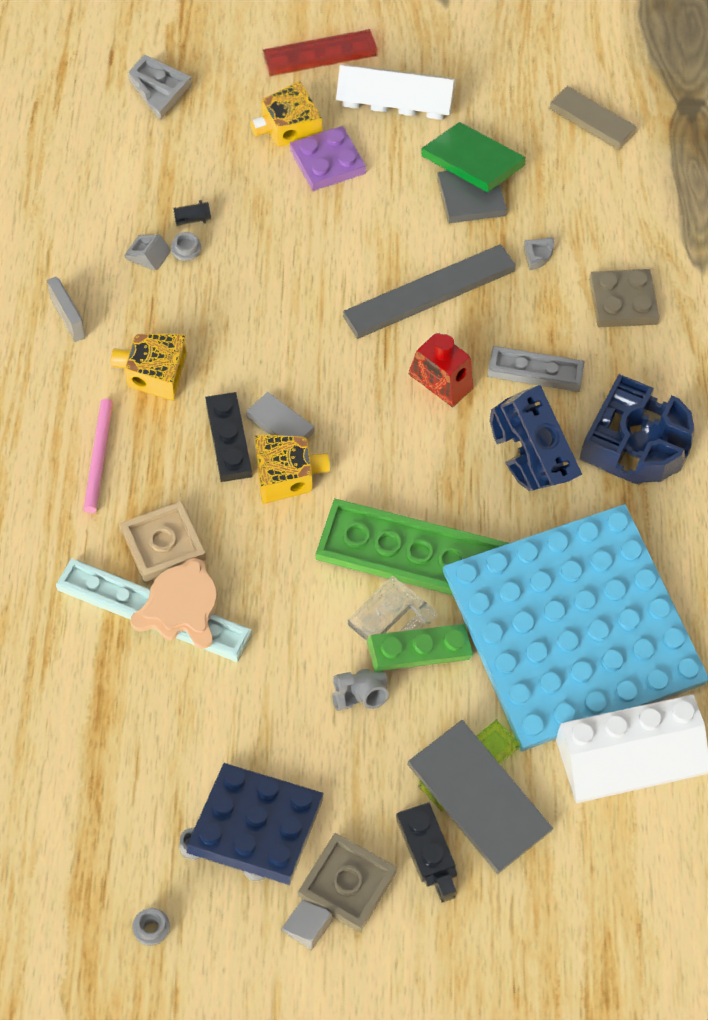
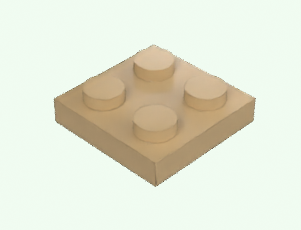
(162, 540)

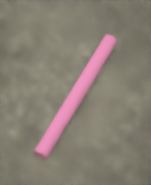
(98, 456)

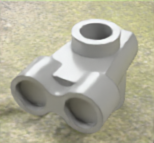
(360, 687)

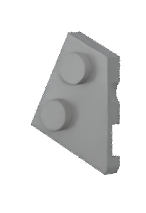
(158, 84)

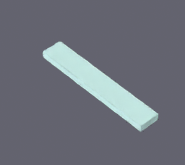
(128, 597)

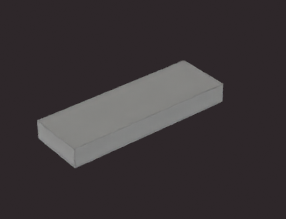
(536, 368)

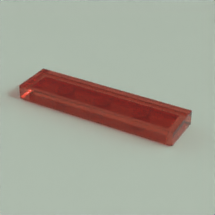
(319, 52)

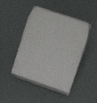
(148, 251)
(307, 923)

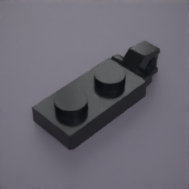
(428, 849)

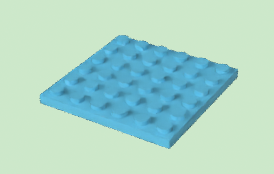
(574, 625)

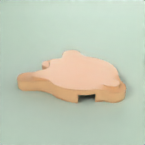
(178, 602)

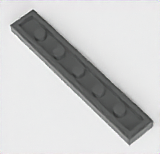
(429, 291)

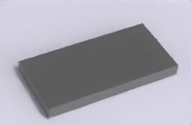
(480, 796)

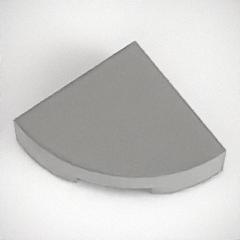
(538, 252)

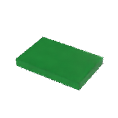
(473, 156)

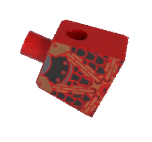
(443, 369)

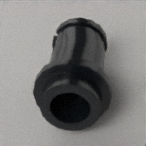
(192, 213)

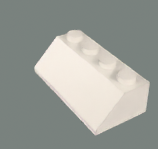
(395, 89)
(633, 748)

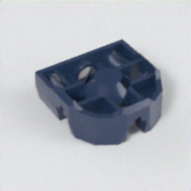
(541, 438)
(659, 445)

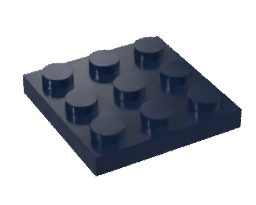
(255, 823)

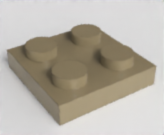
(624, 298)
(347, 881)

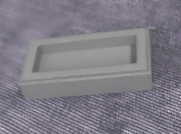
(66, 309)
(278, 418)

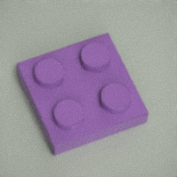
(327, 158)

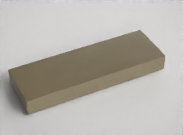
(593, 117)

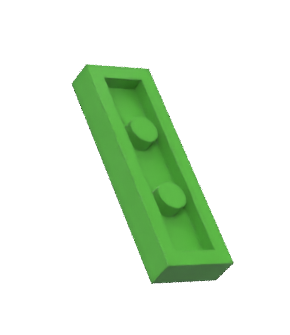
(419, 647)

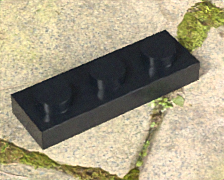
(228, 437)

